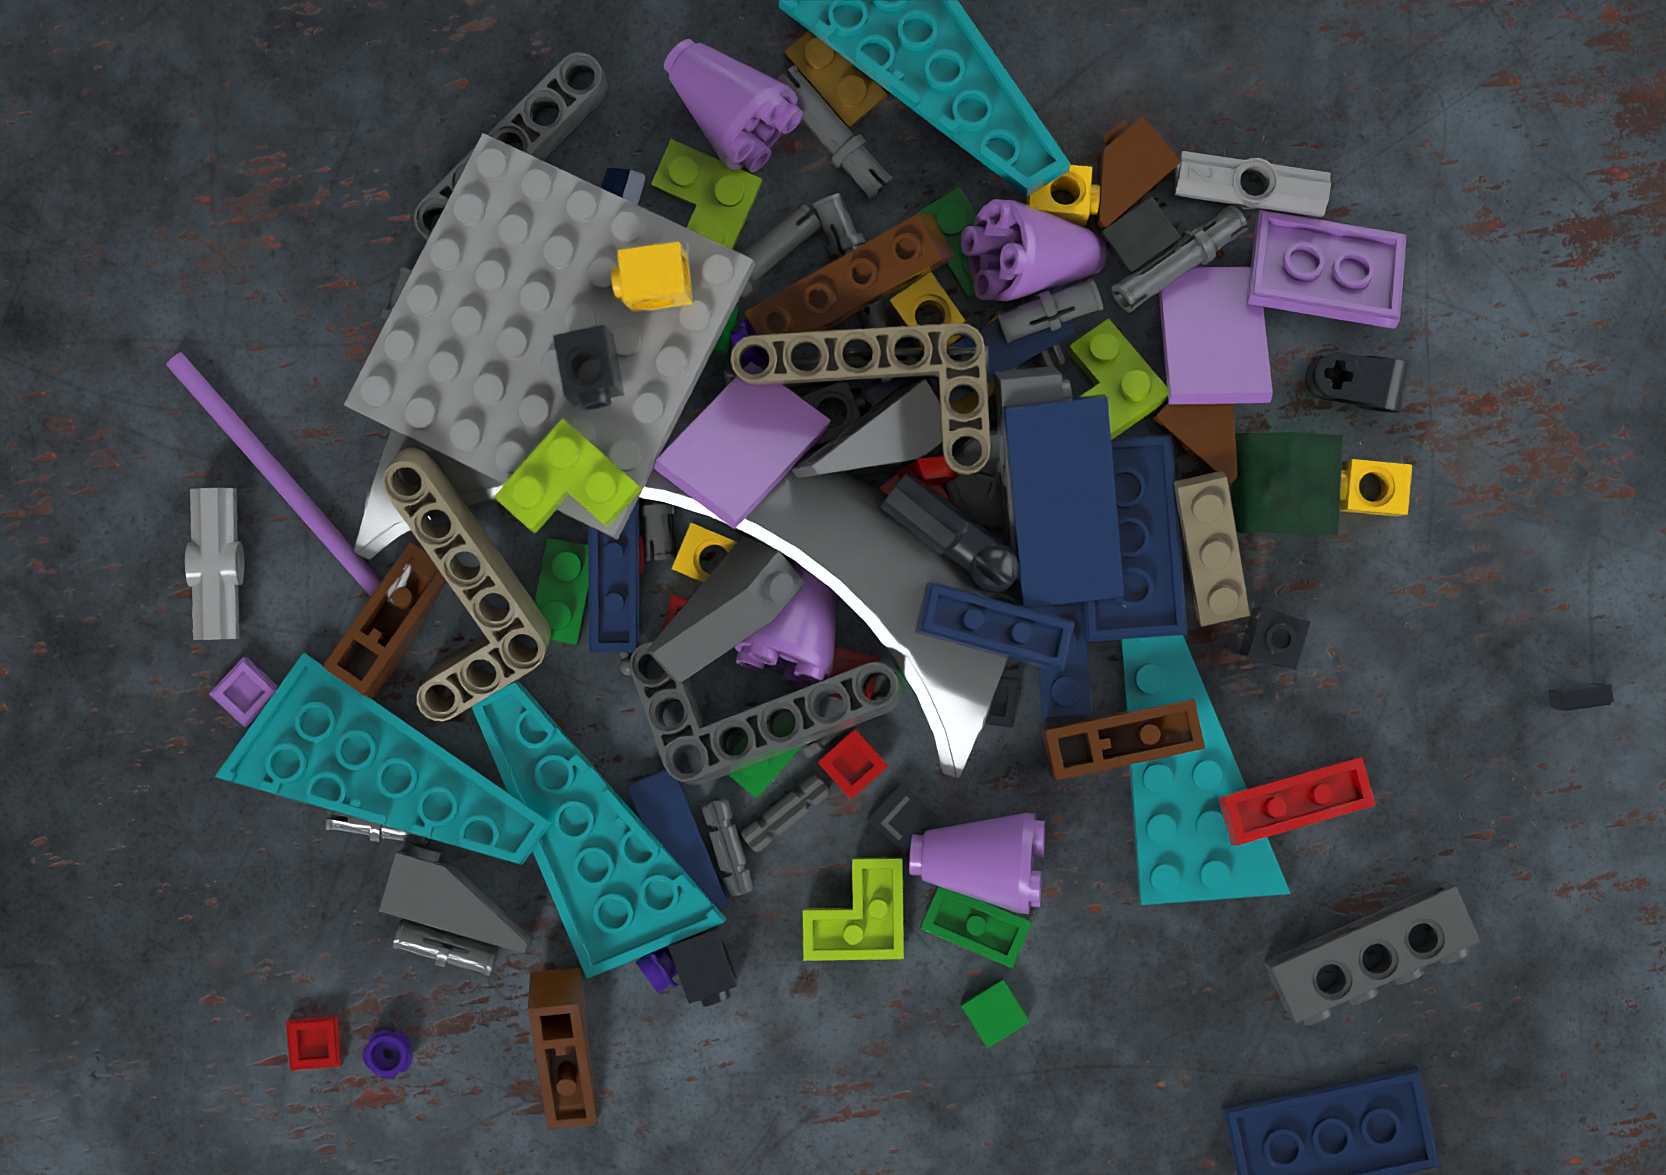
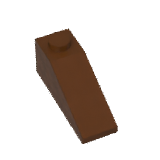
(387, 623)
(1122, 739)
(562, 1047)

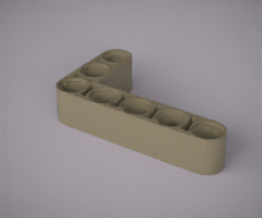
(883, 365)
(470, 586)

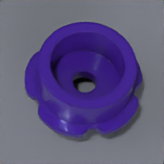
(753, 354)
(658, 970)
(376, 1060)

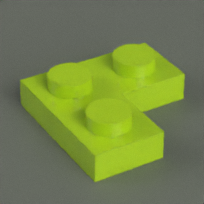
(718, 193)
(1119, 374)
(564, 467)
(868, 929)

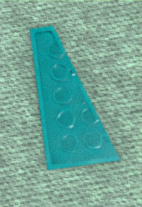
(945, 73)
(356, 758)
(599, 860)

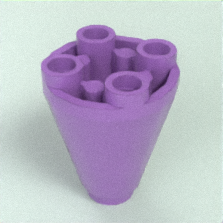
(732, 103)
(1027, 251)
(799, 638)
(984, 860)

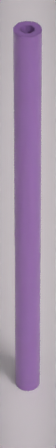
(274, 472)

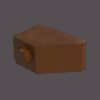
(1130, 168)
(1203, 433)

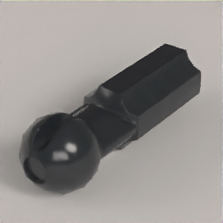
(952, 533)

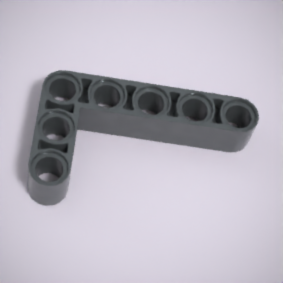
(522, 127)
(756, 722)

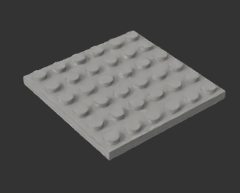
(504, 270)

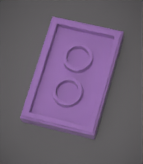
(1327, 269)
(1214, 339)
(741, 446)

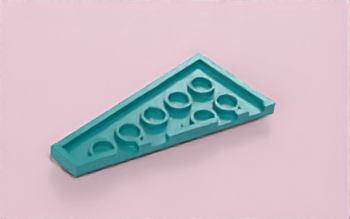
(1175, 800)

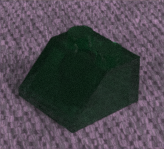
(1287, 484)

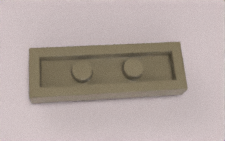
(1211, 548)

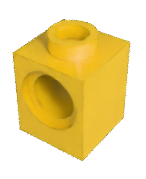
(1078, 183)
(653, 277)
(923, 292)
(1394, 483)
(693, 545)

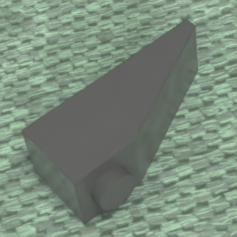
(893, 431)
(727, 608)
(444, 898)

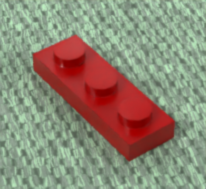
(1296, 801)

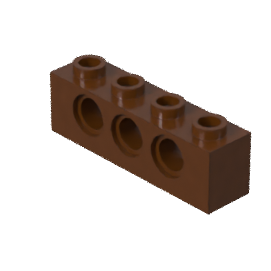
(855, 279)

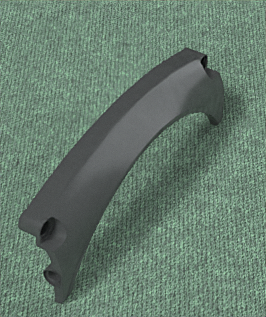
(834, 532)

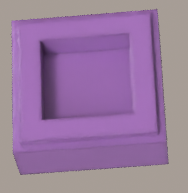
(244, 692)

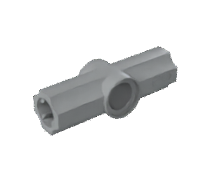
(1283, 186)
(214, 563)

